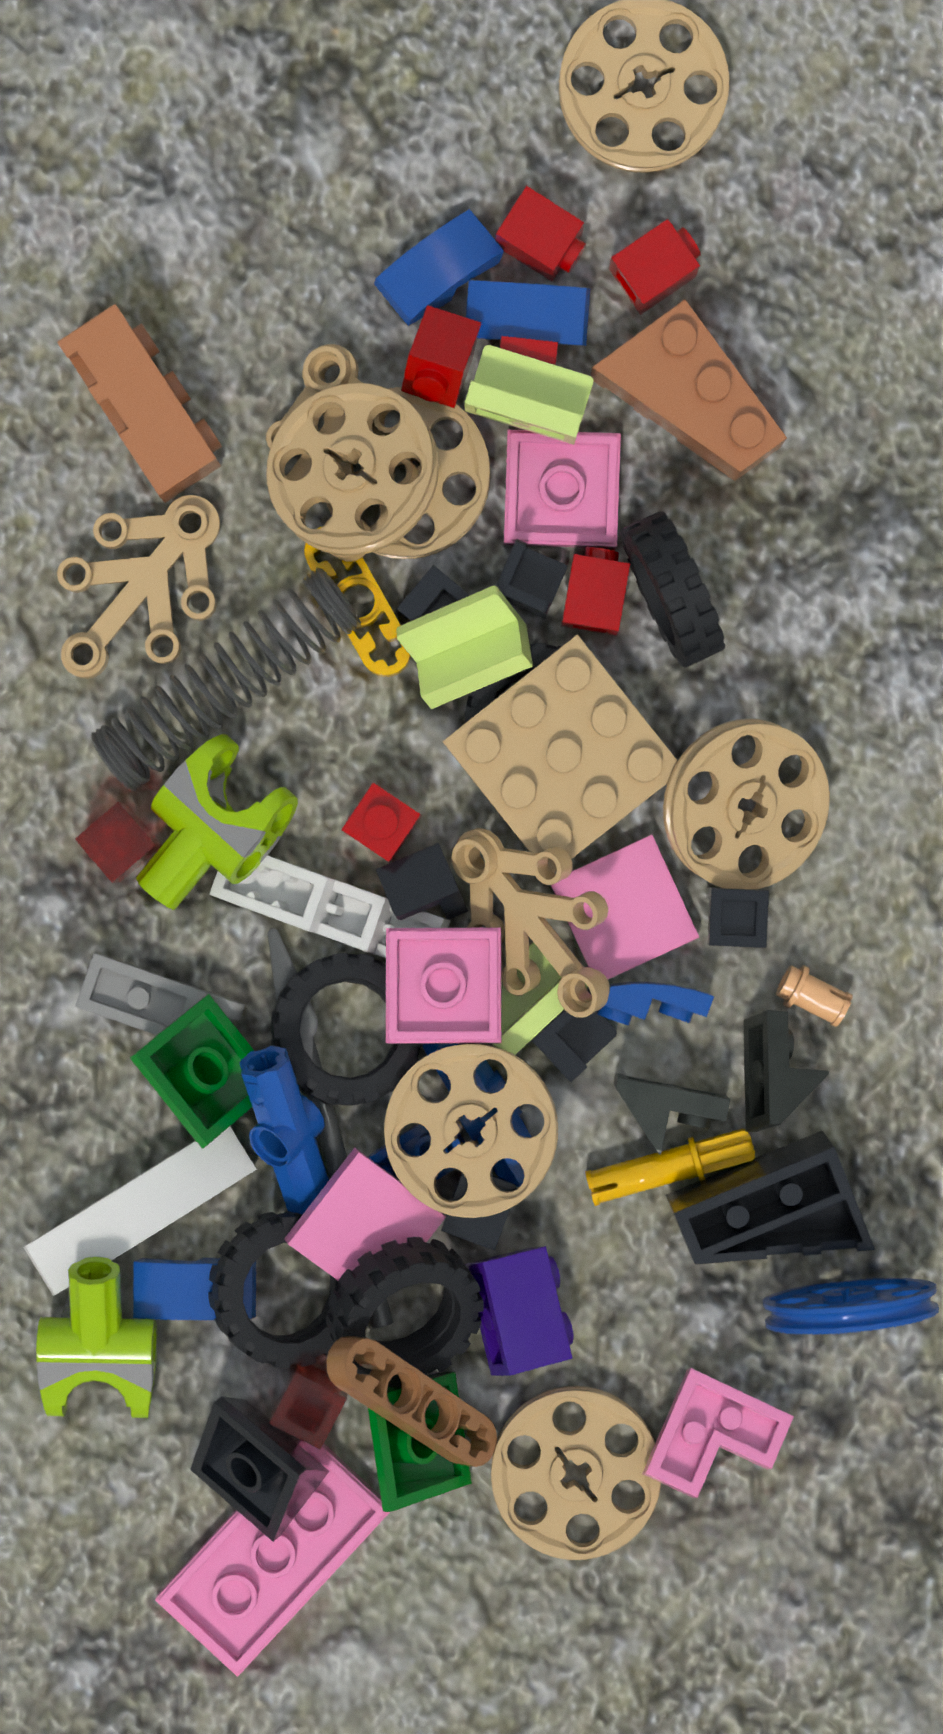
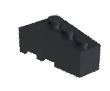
(772, 1206)

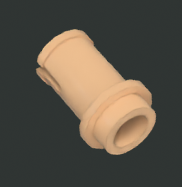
(813, 995)

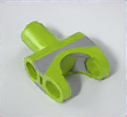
(207, 826)
(96, 1342)

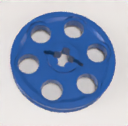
(851, 1306)

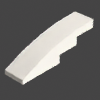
(319, 905)
(140, 1207)

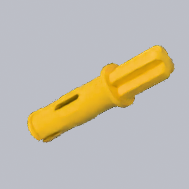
(671, 1166)

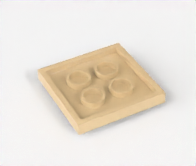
(563, 753)

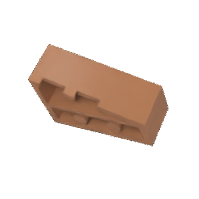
(692, 391)
(142, 402)

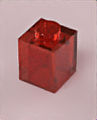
(118, 842)
(308, 1405)

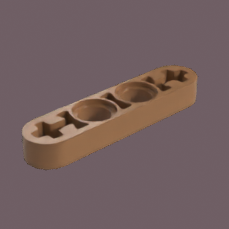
(411, 1406)

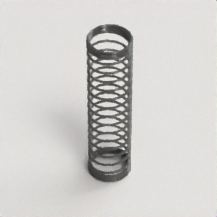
(115, 750)

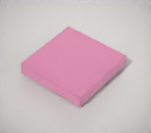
(562, 490)
(643, 908)
(443, 986)
(357, 1215)

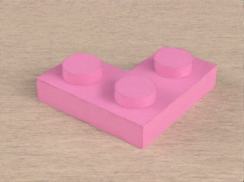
(710, 1417)

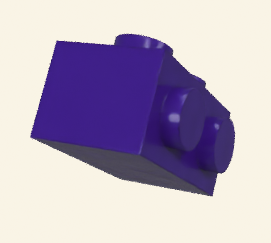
(522, 1311)

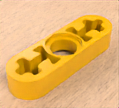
(366, 645)

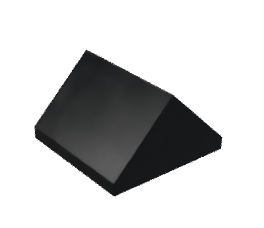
(255, 1466)

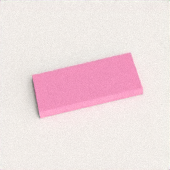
(248, 1587)

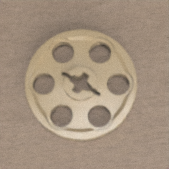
(650, 58)
(468, 459)
(349, 493)
(752, 780)
(474, 1160)
(569, 1499)

